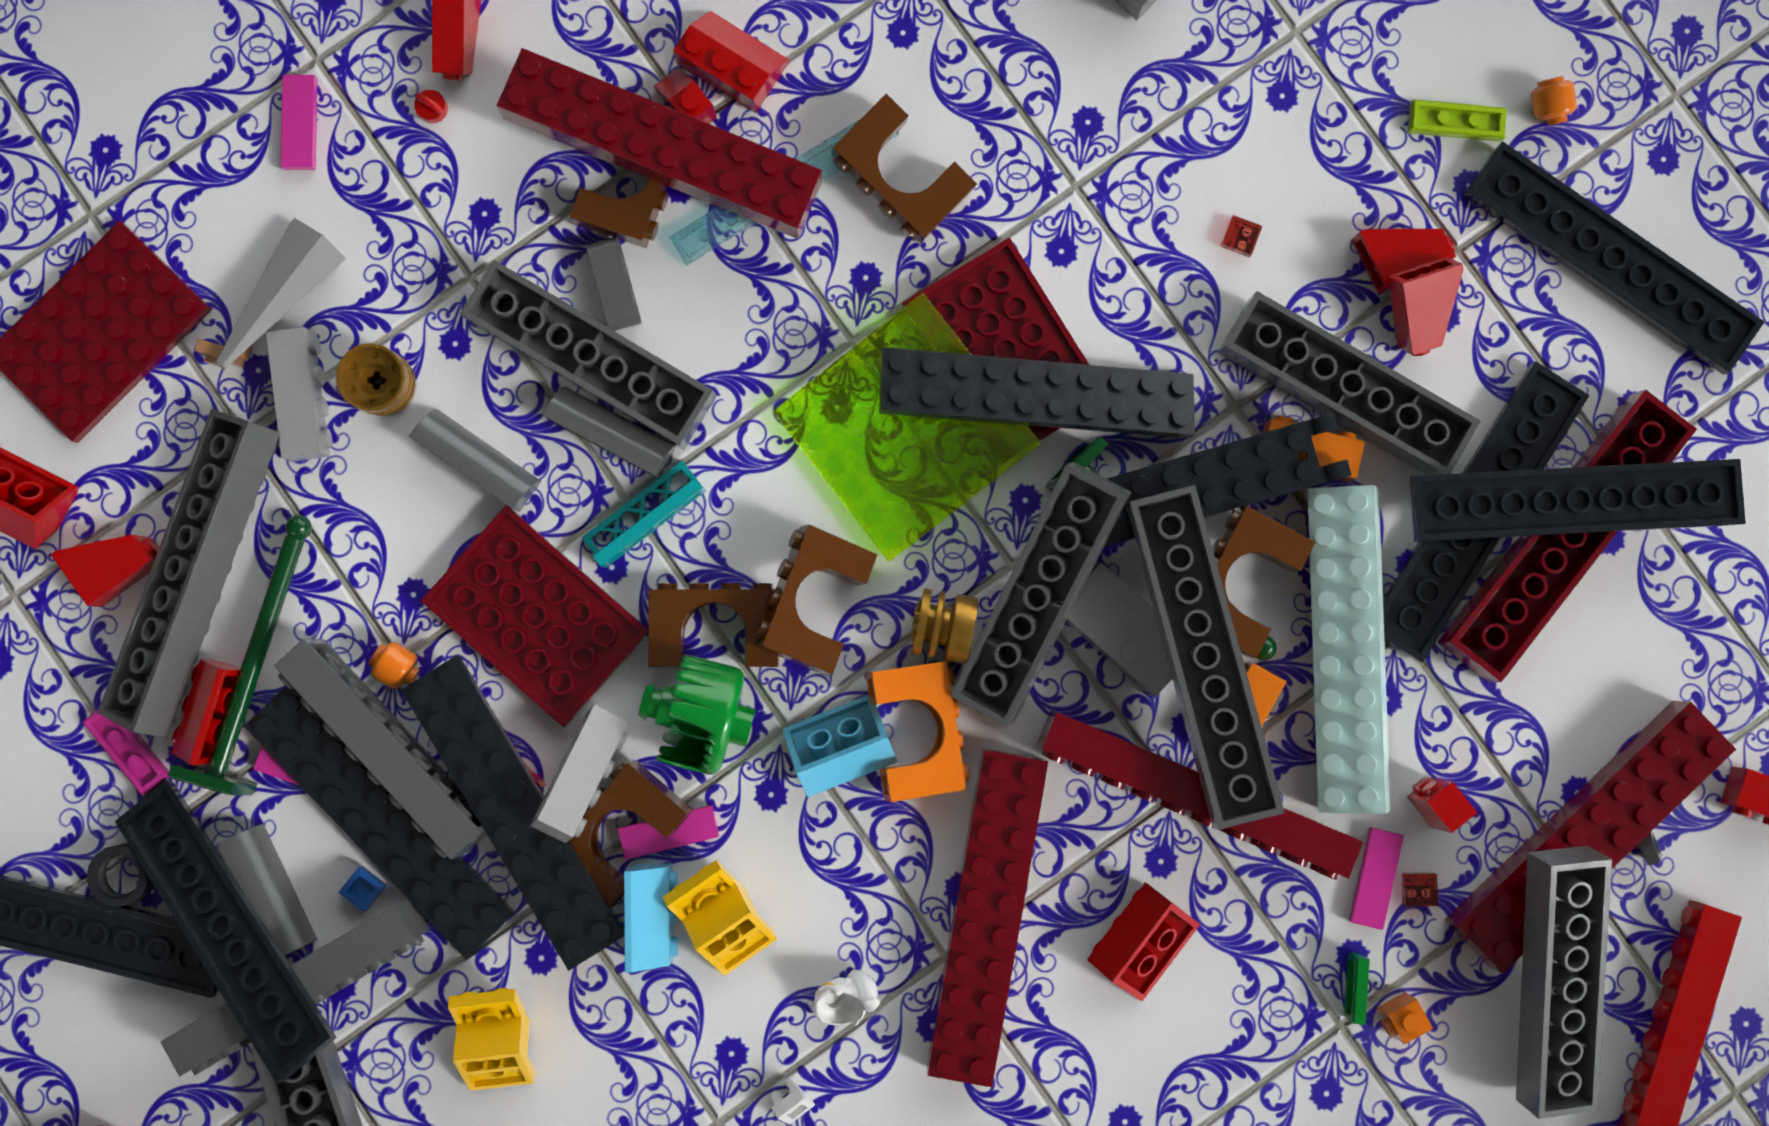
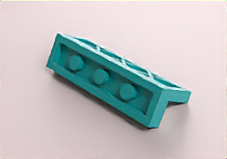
(648, 523)

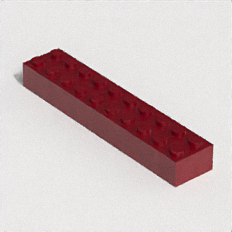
(659, 143)
(1545, 569)
(1180, 790)
(1606, 814)
(986, 918)

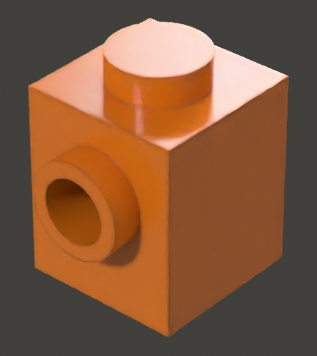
(1404, 1018)

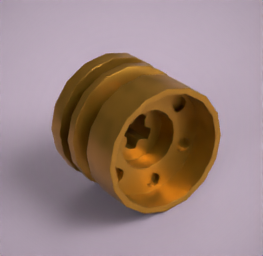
(363, 367)
(944, 626)

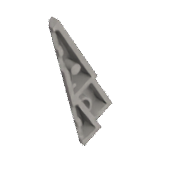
(294, 270)

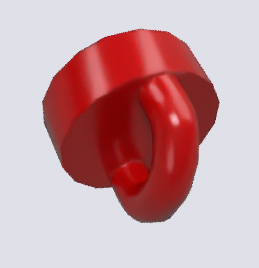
(430, 106)

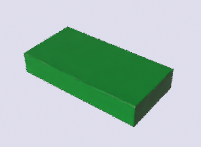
(1356, 988)

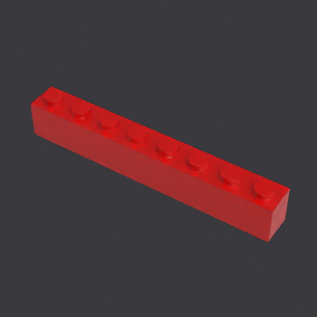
(1681, 1016)

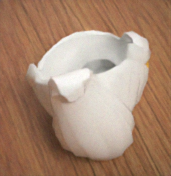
(846, 999)

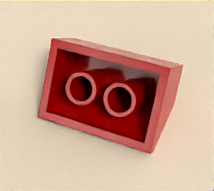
(730, 60)
(31, 500)
(204, 710)
(1143, 942)

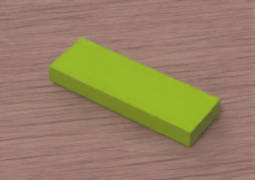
(1457, 120)

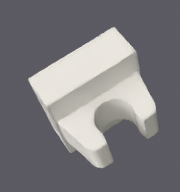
(793, 1105)

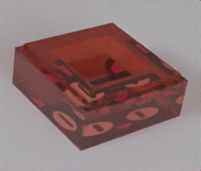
(1241, 236)
(1419, 889)

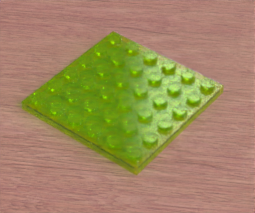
(897, 470)

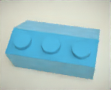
(839, 745)
(647, 919)

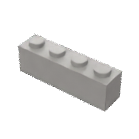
(298, 394)
(580, 774)

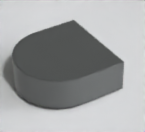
(1651, 849)

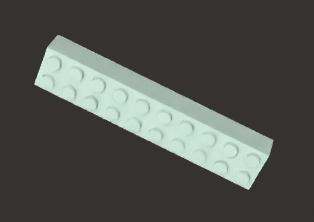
(1349, 650)

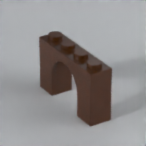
(917, 212)
(627, 218)
(1257, 534)
(673, 607)
(782, 629)
(637, 792)

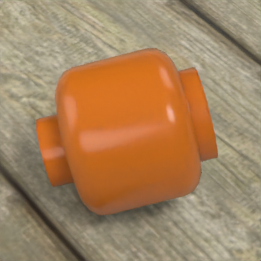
(1554, 100)
(394, 665)

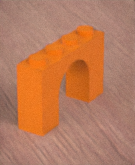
(943, 767)

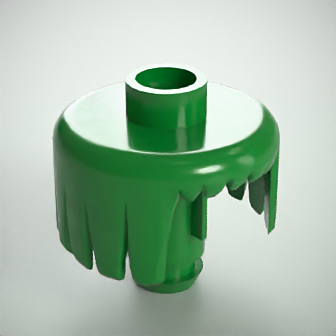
(701, 713)

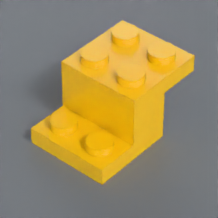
(719, 917)
(491, 1039)

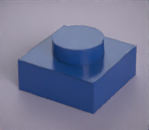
(362, 888)

